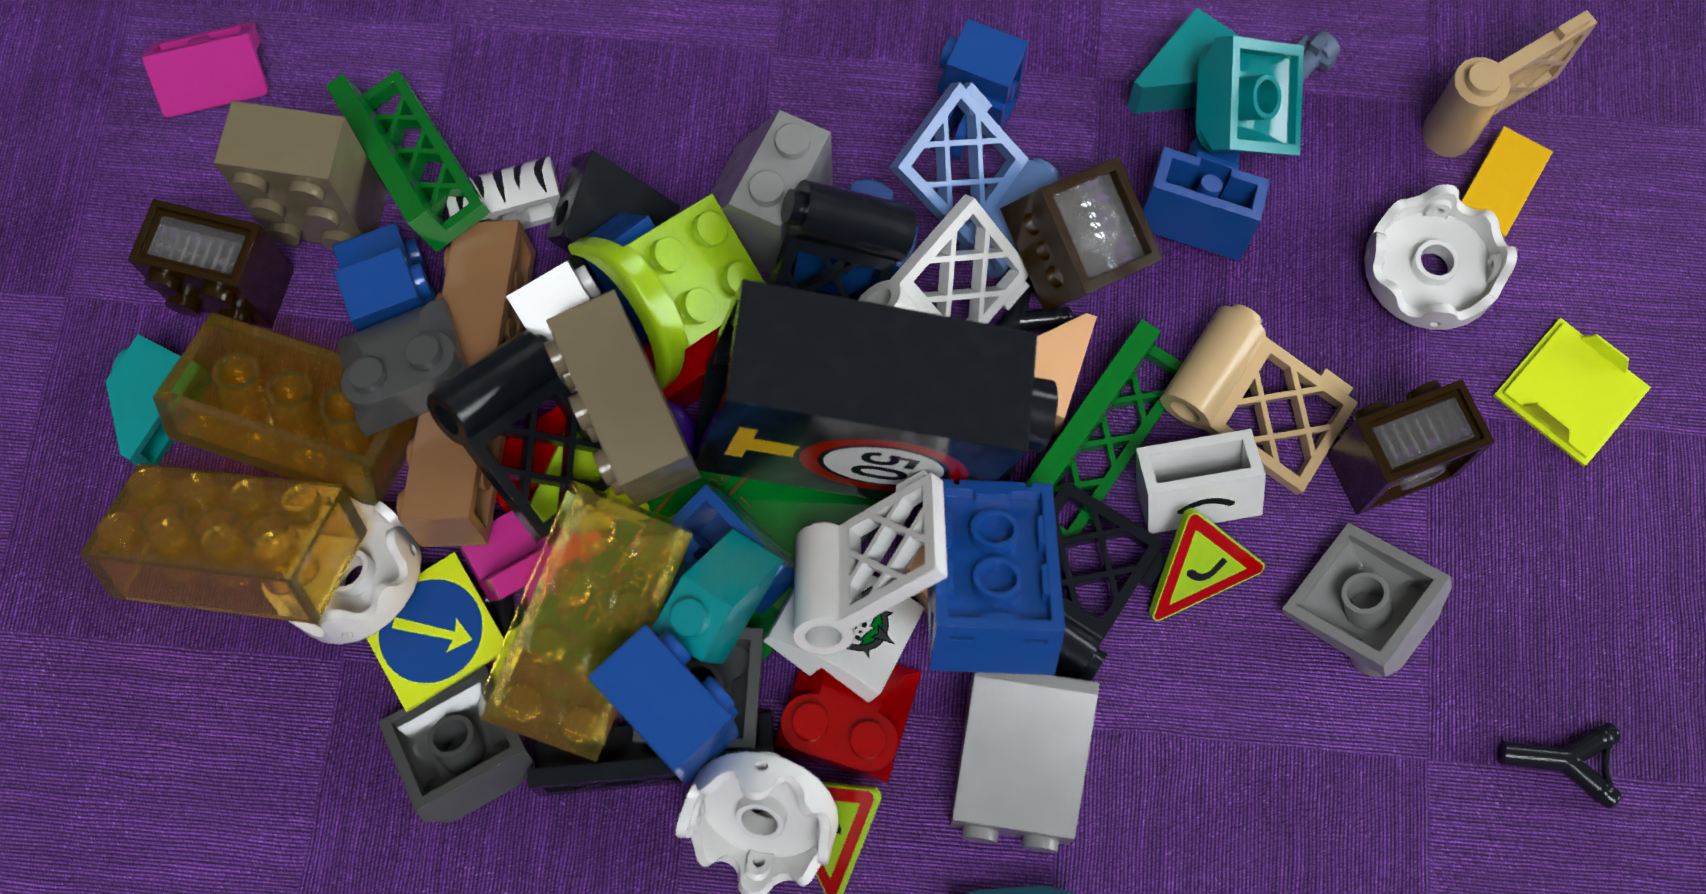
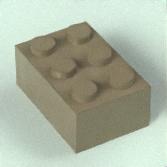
(300, 174)
(619, 400)

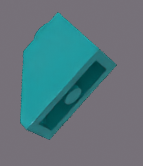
(1172, 75)
(130, 389)
(718, 597)

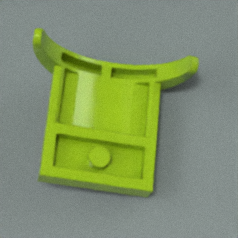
(676, 278)

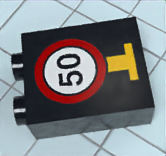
(865, 395)

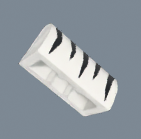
(517, 192)

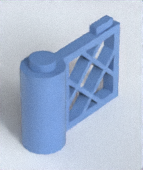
(1013, 180)

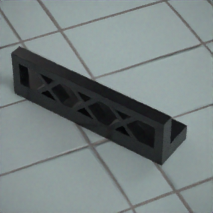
(619, 765)

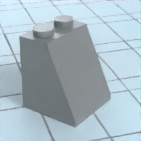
(761, 174)
(1023, 758)

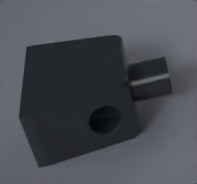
(594, 195)

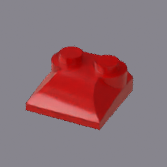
(844, 731)

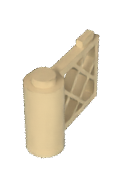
(1487, 87)
(1228, 363)

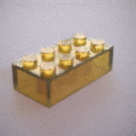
(276, 409)
(226, 542)
(587, 596)

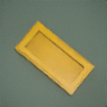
(1507, 177)

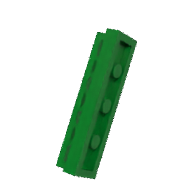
(391, 161)
(1093, 414)

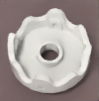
(1460, 235)
(384, 586)
(760, 846)

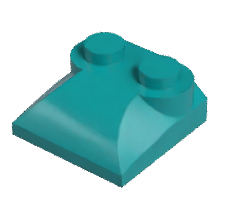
(1250, 96)

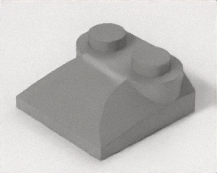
(1370, 601)

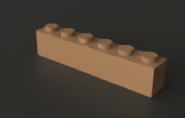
(445, 490)

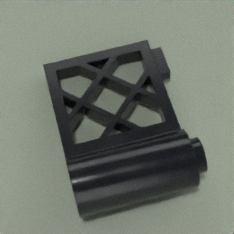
(843, 228)
(494, 397)
(1083, 631)

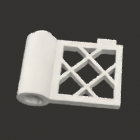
(984, 301)
(834, 572)

